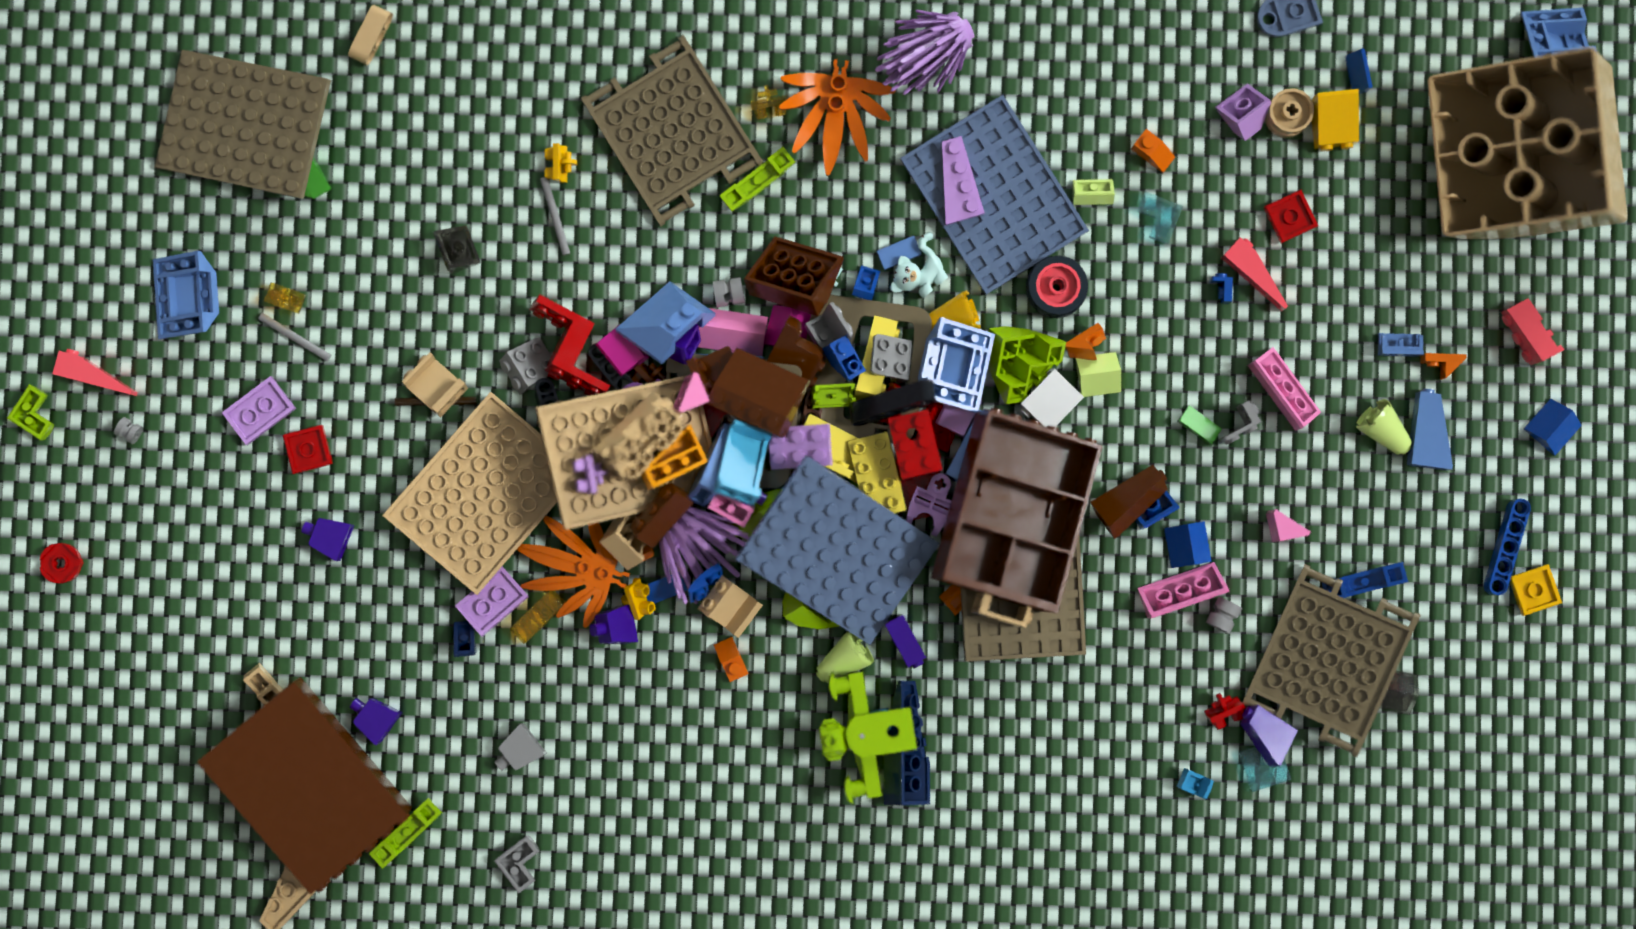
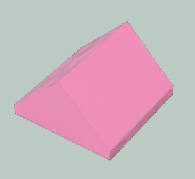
(690, 394)
(1283, 527)

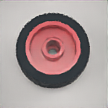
(1058, 271)

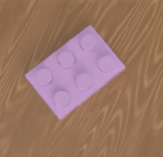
(259, 410)
(801, 441)
(492, 603)

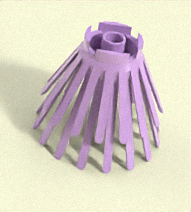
(686, 535)

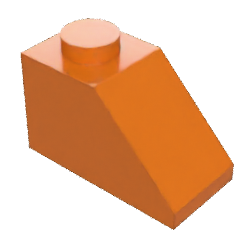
(1153, 150)

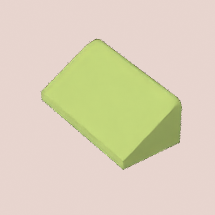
(1093, 192)

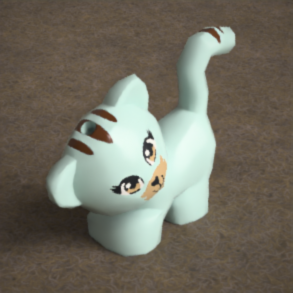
(909, 276)

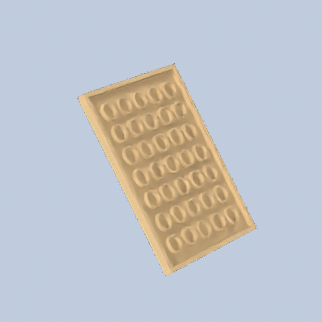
(578, 425)
(478, 494)

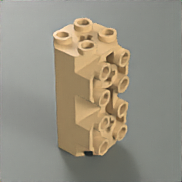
(631, 443)

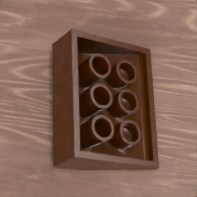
(794, 275)
(758, 392)

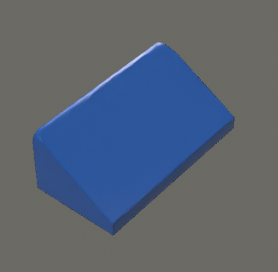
(1359, 71)
(663, 590)

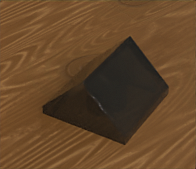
(456, 248)
(1401, 693)

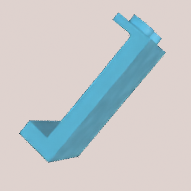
(742, 462)

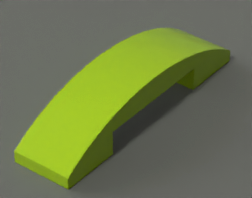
(758, 180)
(405, 833)

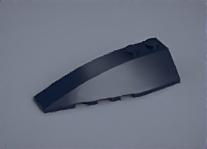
(907, 771)

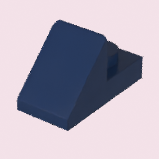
(464, 639)

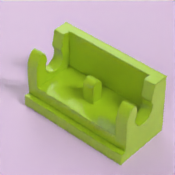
(832, 395)

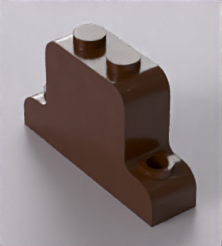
(797, 351)

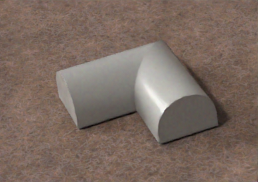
(513, 862)

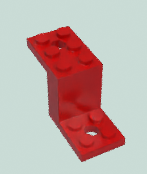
(569, 346)
(918, 458)

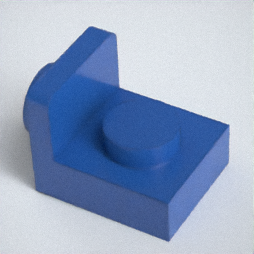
(1225, 289)

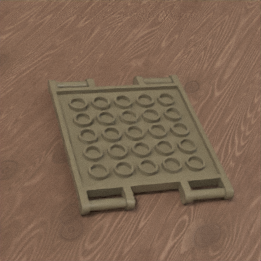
(672, 130)
(1331, 659)

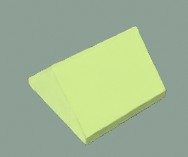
(1099, 375)

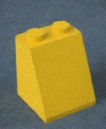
(1335, 119)

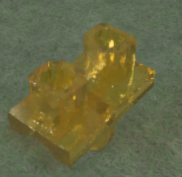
(760, 106)
(285, 298)

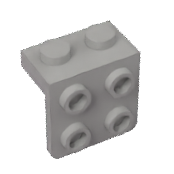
(828, 327)
(891, 358)
(526, 364)
(1249, 416)

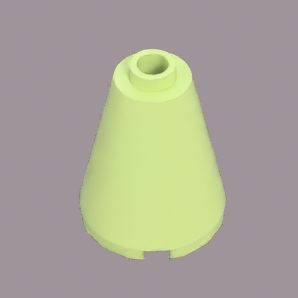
(1385, 427)
(845, 658)

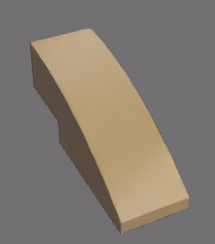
(262, 683)

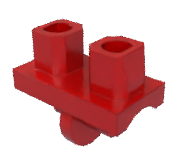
(1223, 708)

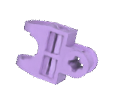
(935, 496)

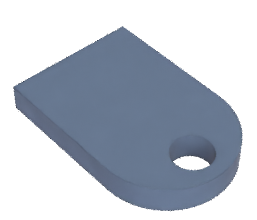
(1288, 16)

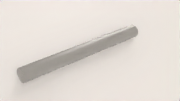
(555, 216)
(294, 336)

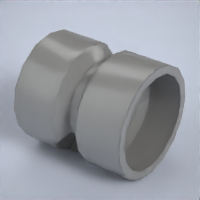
(728, 292)
(1223, 615)

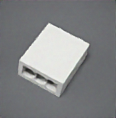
(1051, 400)

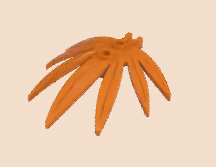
(837, 97)
(591, 569)

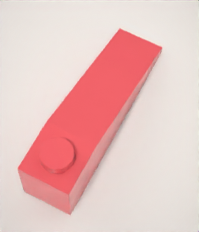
(1250, 266)
(81, 369)

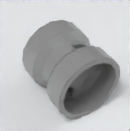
(128, 430)

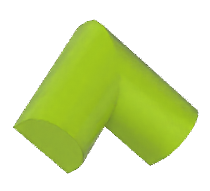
(26, 416)

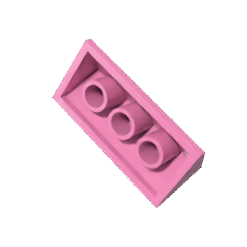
(735, 331)
(1284, 389)
(1182, 590)

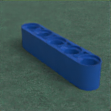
(1514, 540)

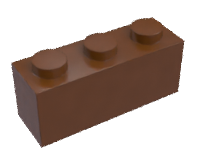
(661, 514)

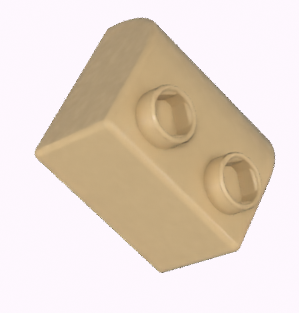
(1527, 147)

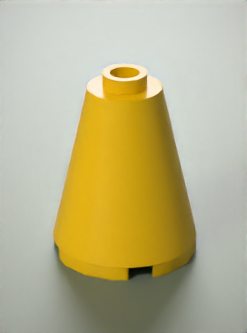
(958, 310)

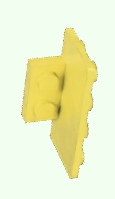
(841, 455)
(877, 470)

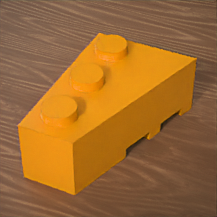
(676, 460)

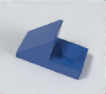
(866, 283)

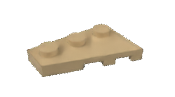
(285, 901)

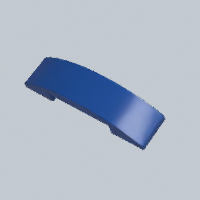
(1370, 580)

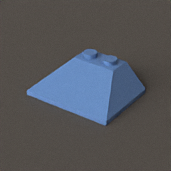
(1555, 30)
(184, 294)
(663, 321)
(957, 363)

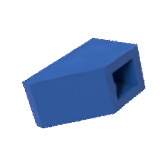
(844, 358)

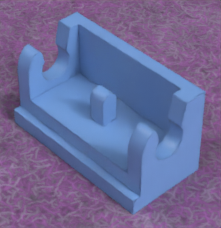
(1400, 345)

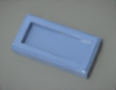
(890, 255)

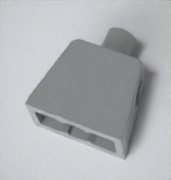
(519, 749)

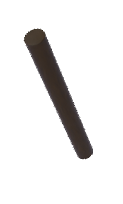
(417, 402)

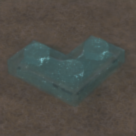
(1164, 212)
(1261, 775)

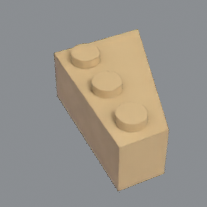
(622, 542)

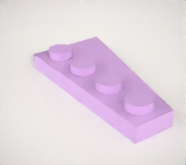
(960, 189)

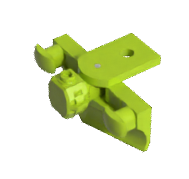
(864, 734)

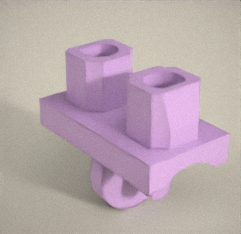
(587, 466)

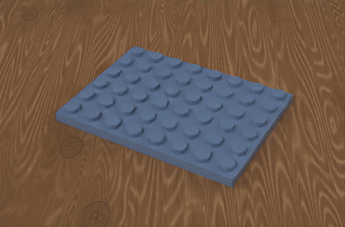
(1021, 198)
(837, 550)

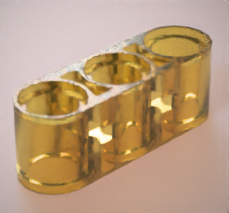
(537, 616)

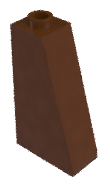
(1129, 500)

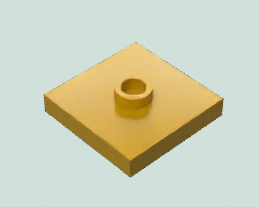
(1535, 590)

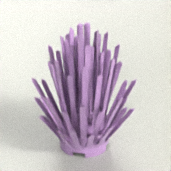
(944, 39)

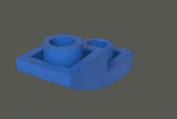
(699, 588)

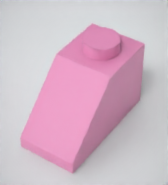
(731, 509)

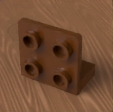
(710, 367)

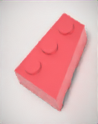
(1530, 332)

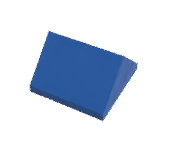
(1553, 426)
(1159, 509)
(1187, 544)

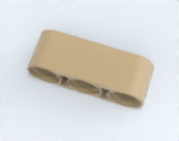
(370, 34)

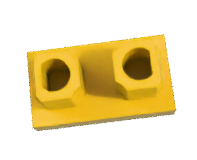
(561, 163)
(636, 596)

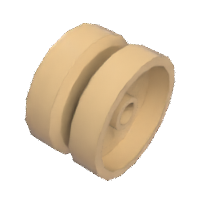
(1286, 102)

